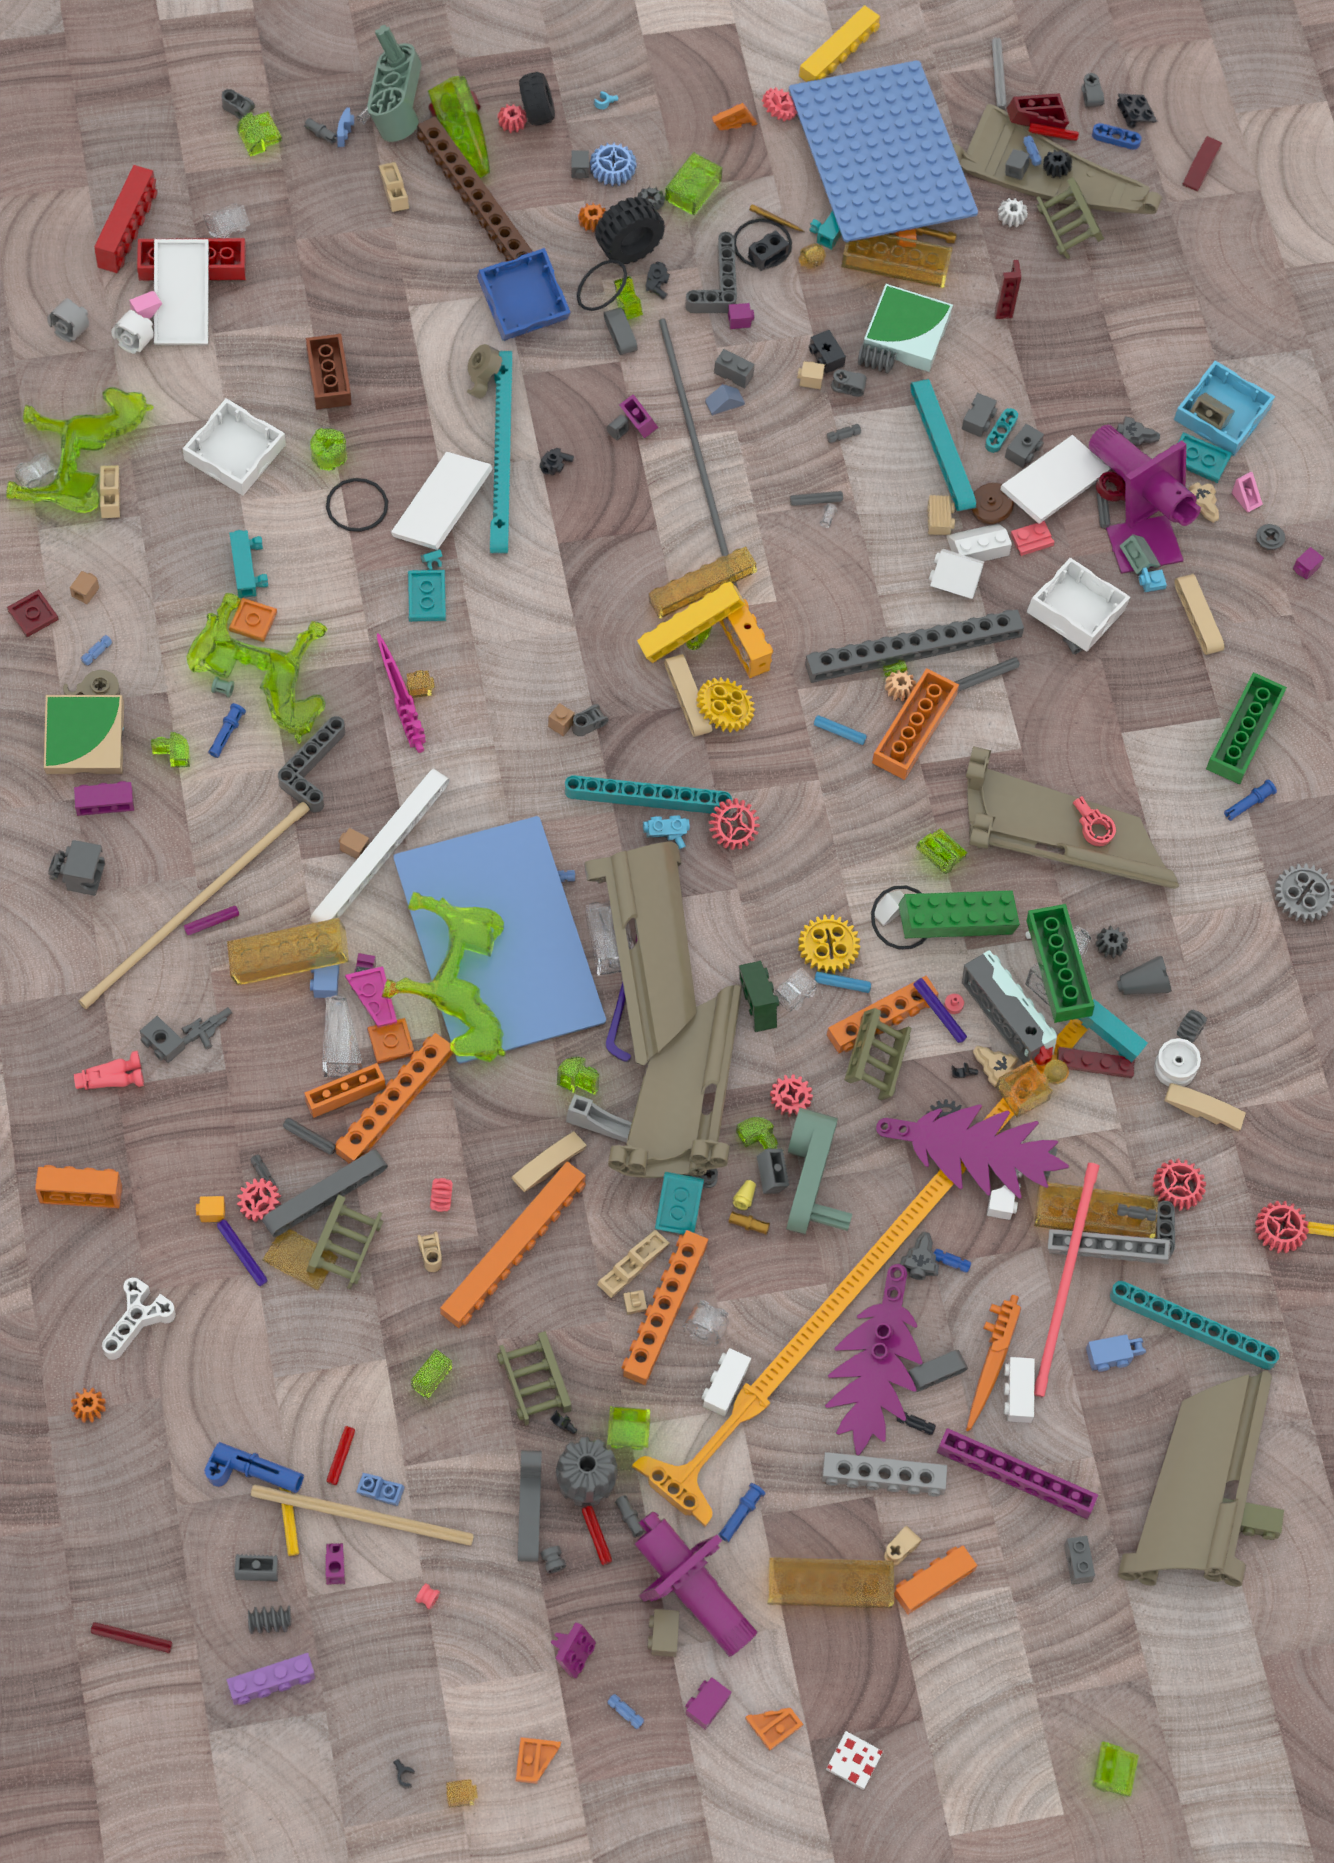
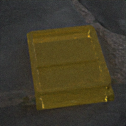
(292, 1255)

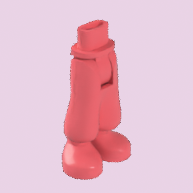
(112, 1074)

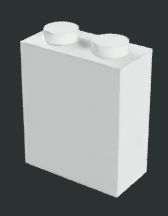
(956, 573)

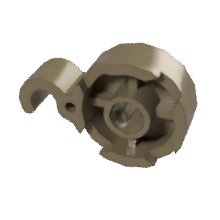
(481, 366)
(94, 681)

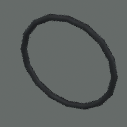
(767, 221)
(589, 273)
(356, 480)
(873, 918)

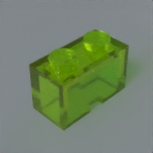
(431, 1373)

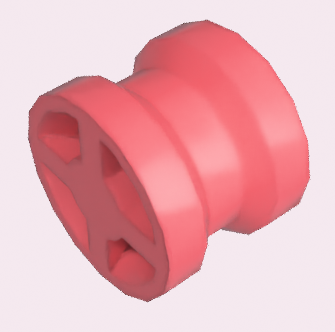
(427, 1596)

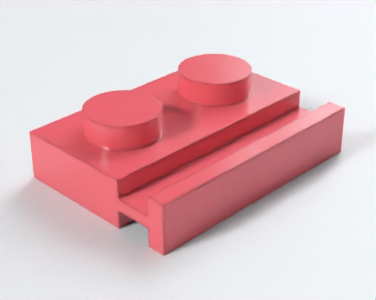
(1032, 538)

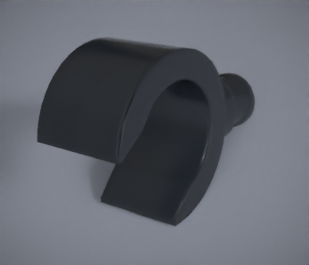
(963, 1072)
(563, 1423)
(402, 1769)

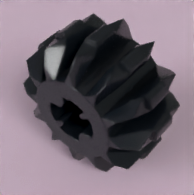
(1057, 163)

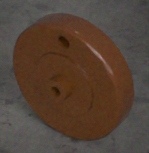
(992, 504)

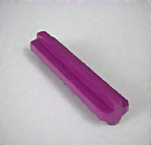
(211, 920)

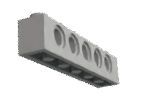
(1112, 1246)
(894, 1468)

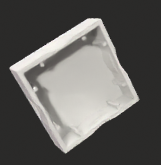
(234, 447)
(1078, 604)

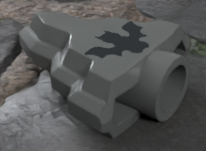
(1136, 432)
(921, 1259)

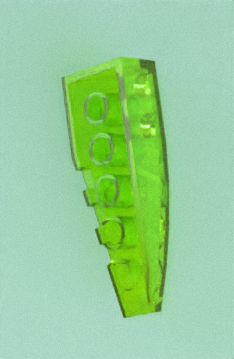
(461, 120)

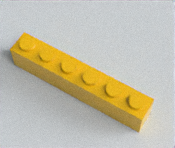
(840, 45)
(691, 622)

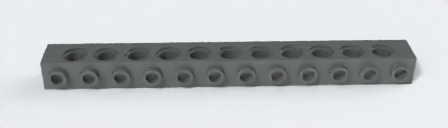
(1012, 629)

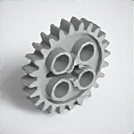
(1289, 883)

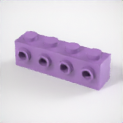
(271, 1679)

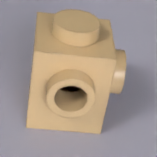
(811, 375)

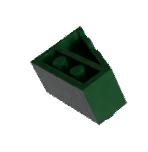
(759, 995)

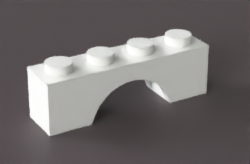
(1002, 1202)

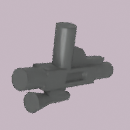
(205, 1029)

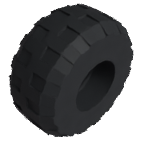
(537, 98)

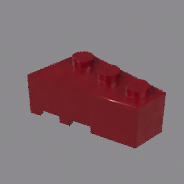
(1038, 109)

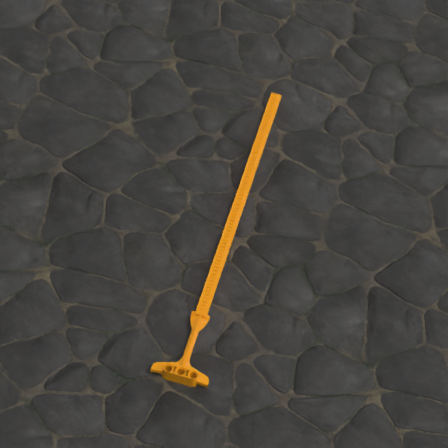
(753, 1398)

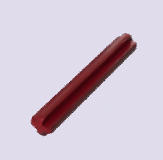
(131, 1637)

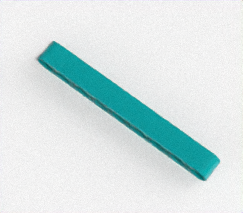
(943, 445)
(638, 797)
(1204, 1325)

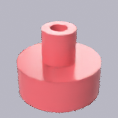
(954, 1003)

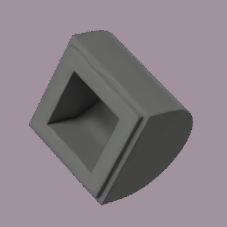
(618, 427)

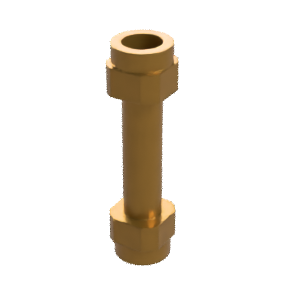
(950, 237)

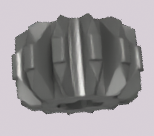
(1117, 943)
(1191, 1025)

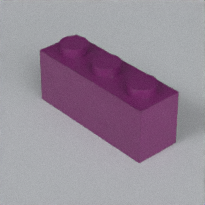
(104, 798)

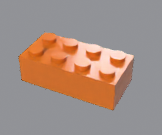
(78, 1186)

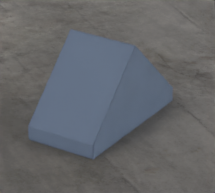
(724, 399)

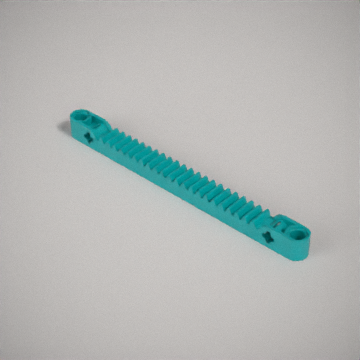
(500, 523)

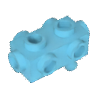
(671, 828)

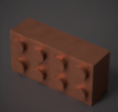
(328, 371)

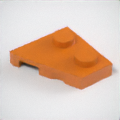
(734, 118)
(774, 1726)
(534, 1758)

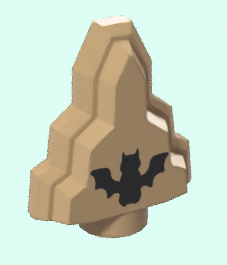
(1206, 500)
(994, 1063)

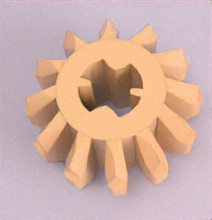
(906, 682)

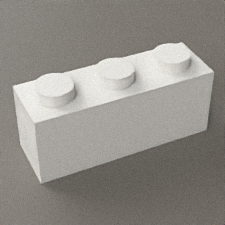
(726, 1382)
(1019, 1390)

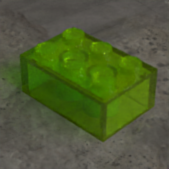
(693, 183)
(628, 1427)

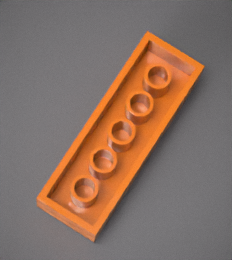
(915, 724)

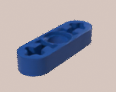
(1115, 130)

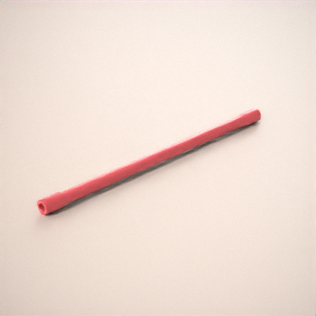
(1089, 1181)

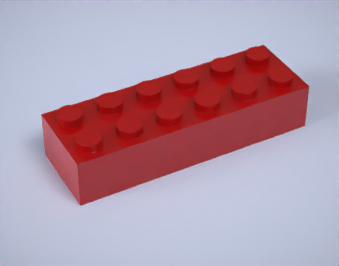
(125, 219)
(226, 259)

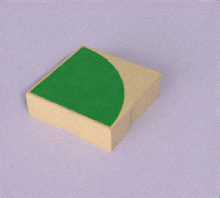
(83, 734)

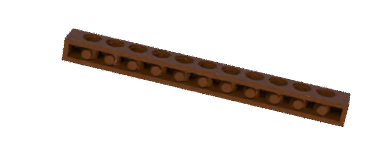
(472, 189)

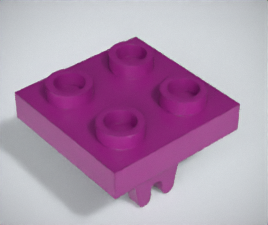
(574, 1649)

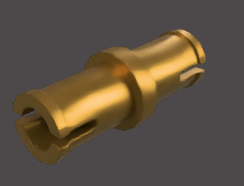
(749, 1223)

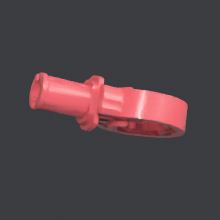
(1092, 817)

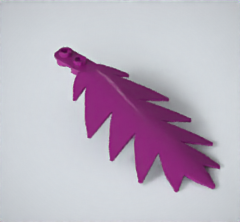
(978, 1147)
(876, 1366)

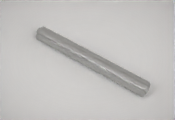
(999, 73)

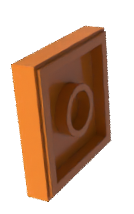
(253, 620)
(391, 1041)

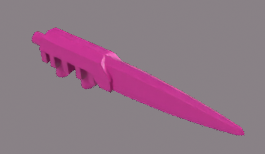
(402, 700)

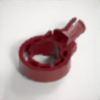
(1110, 495)

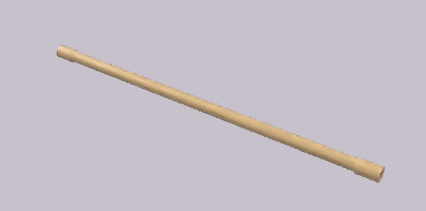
(90, 997)

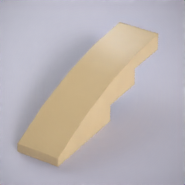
(1202, 1105)
(548, 1161)
(633, 1264)

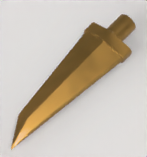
(761, 212)

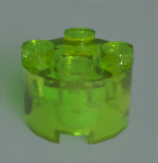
(328, 448)

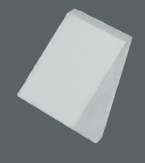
(888, 907)

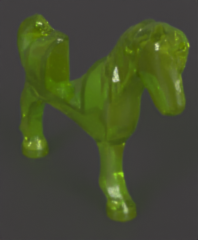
(75, 488)
(221, 652)
(468, 930)

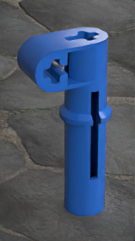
(250, 1465)

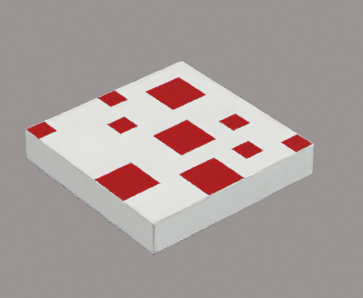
(854, 1760)

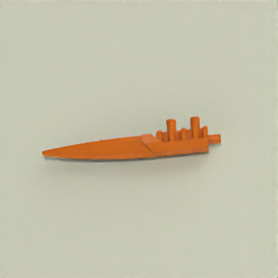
(1001, 1337)

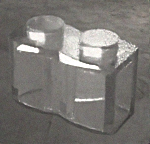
(36, 472)
(795, 990)

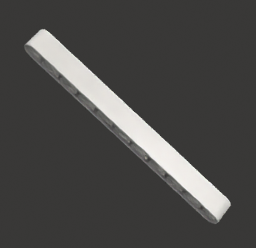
(381, 847)

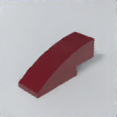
(1202, 163)

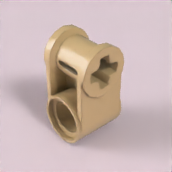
(430, 1248)
(903, 1544)

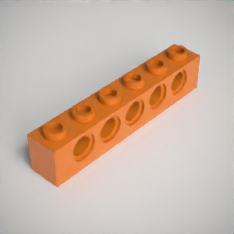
(887, 1005)

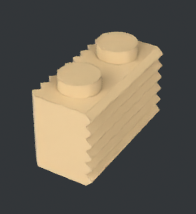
(939, 515)

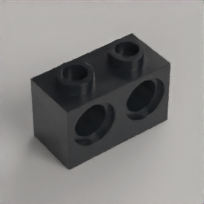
(768, 250)

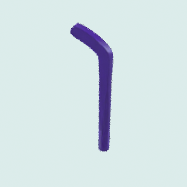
(610, 1046)

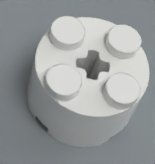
(133, 332)

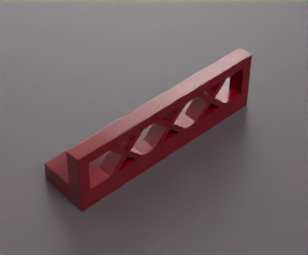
(1008, 292)

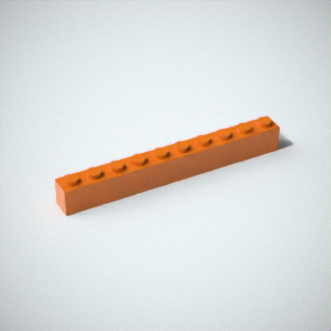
(512, 1245)

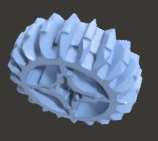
(623, 161)

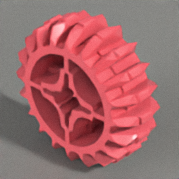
(738, 817)
(1172, 1172)
(1298, 1234)

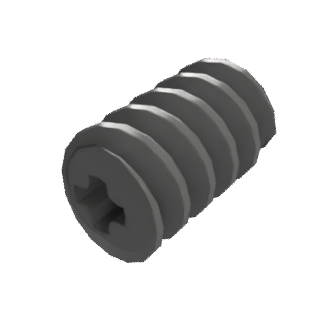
(876, 359)
(269, 1619)

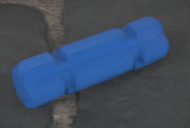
(952, 1260)

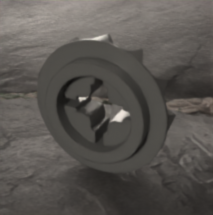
(659, 198)
(1269, 530)
(55, 865)

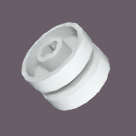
(1177, 1062)

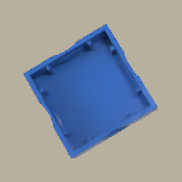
(523, 294)

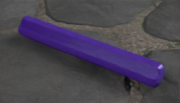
(940, 1010)
(242, 1252)

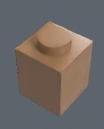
(84, 587)
(561, 719)
(353, 843)

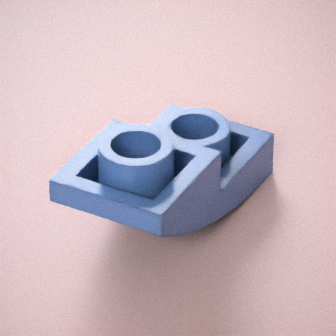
(344, 127)
(380, 1490)

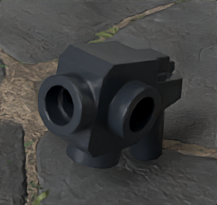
(656, 277)
(552, 461)

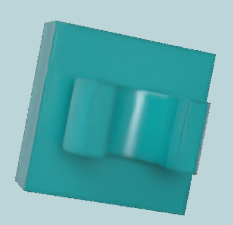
(432, 556)

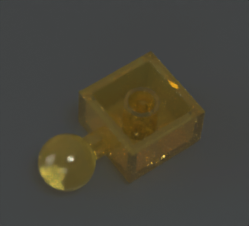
(1028, 1088)

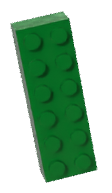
(1246, 728)
(958, 914)
(1060, 963)

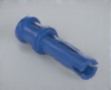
(230, 723)
(1257, 796)
(745, 1505)

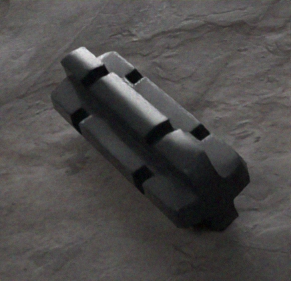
(918, 1424)

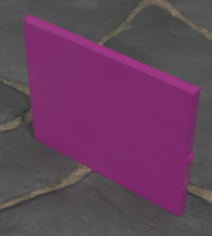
(1158, 535)

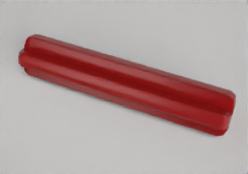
(1053, 132)
(340, 1455)
(597, 1535)

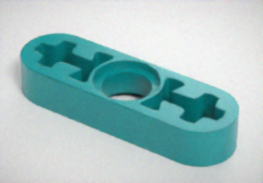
(1001, 438)

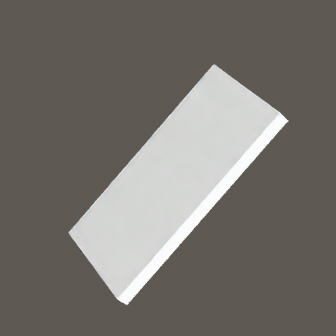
(183, 289)
(1055, 479)
(441, 500)

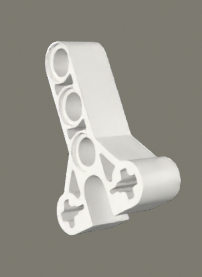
(150, 1315)

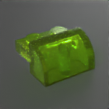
(258, 132)
(941, 850)
(574, 1074)
(1115, 1769)

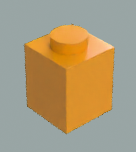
(211, 1209)

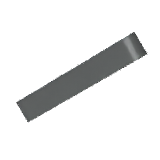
(324, 1193)

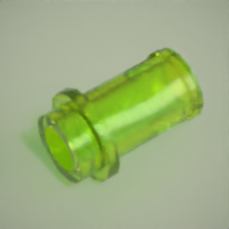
(900, 665)

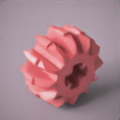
(512, 118)
(441, 1194)

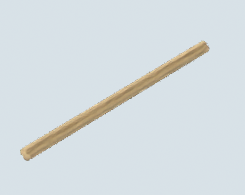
(362, 1515)

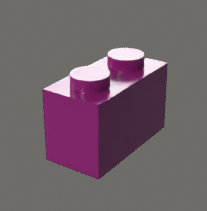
(638, 416)
(707, 1703)

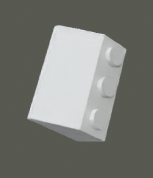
(981, 543)

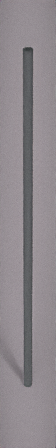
(694, 440)

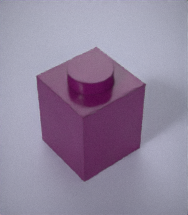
(740, 315)
(1308, 563)

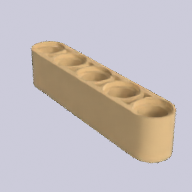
(1199, 614)
(687, 693)

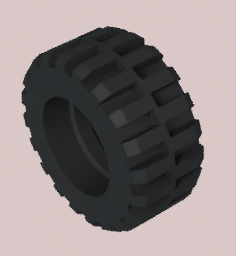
(630, 230)

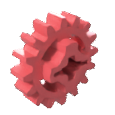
(779, 104)
(795, 1088)
(250, 1196)

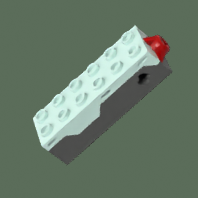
(1009, 1009)

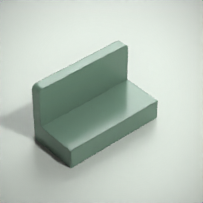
(1139, 553)

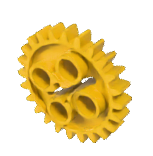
(725, 704)
(846, 942)

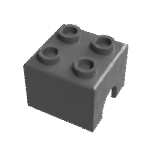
(83, 867)

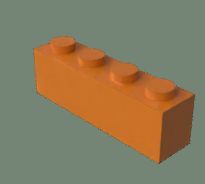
(345, 1090)
(935, 1579)

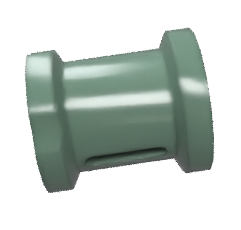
(222, 686)

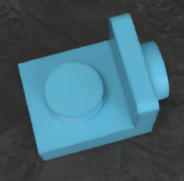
(1152, 580)

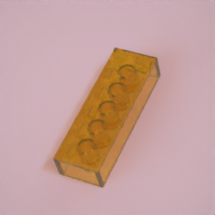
(899, 259)
(287, 951)
(1060, 1202)
(830, 1582)

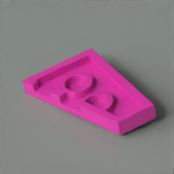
(369, 989)

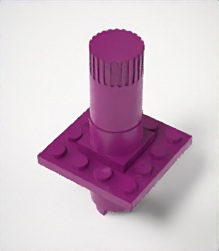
(1150, 482)
(685, 1575)

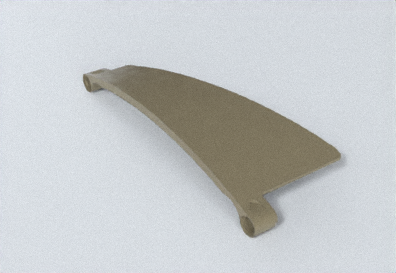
(1100, 186)

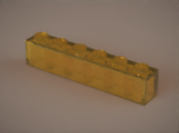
(700, 582)

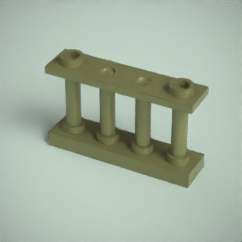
(1086, 217)
(861, 1054)
(326, 1244)
(548, 1364)

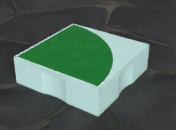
(908, 326)

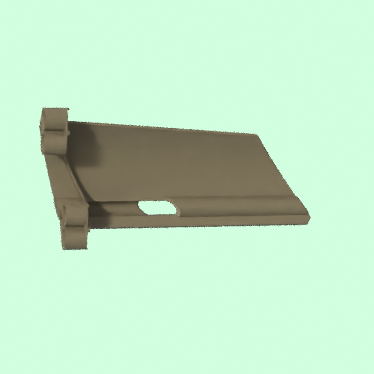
(1021, 814)
(668, 1119)

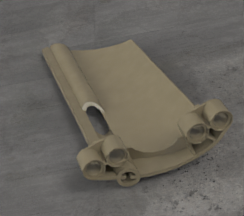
(658, 968)
(1187, 1520)

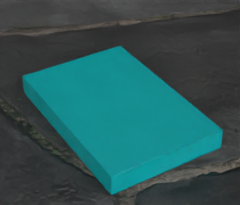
(1205, 458)
(426, 595)
(679, 1203)

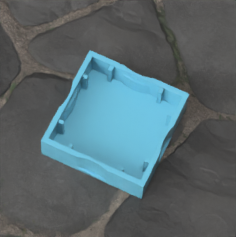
(1244, 397)

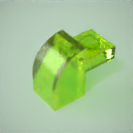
(628, 299)
(175, 746)
(755, 1130)

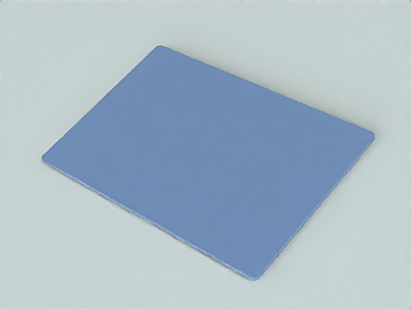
(882, 151)
(537, 967)

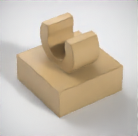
(635, 1302)

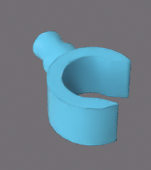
(603, 105)

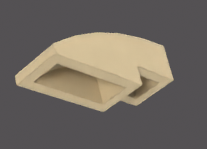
(394, 187)
(110, 491)

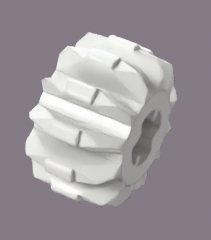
(1012, 212)

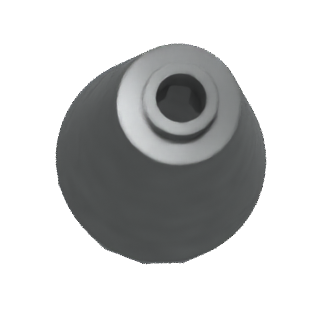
(1146, 978)

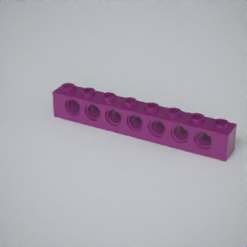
(1017, 1473)

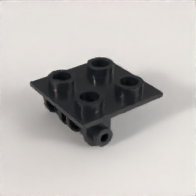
(1135, 109)

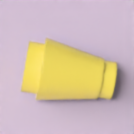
(744, 1196)

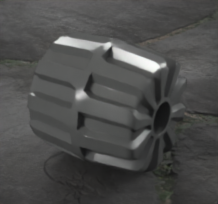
(586, 1472)

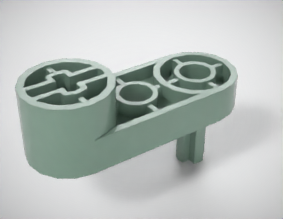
(394, 88)
(813, 1140)

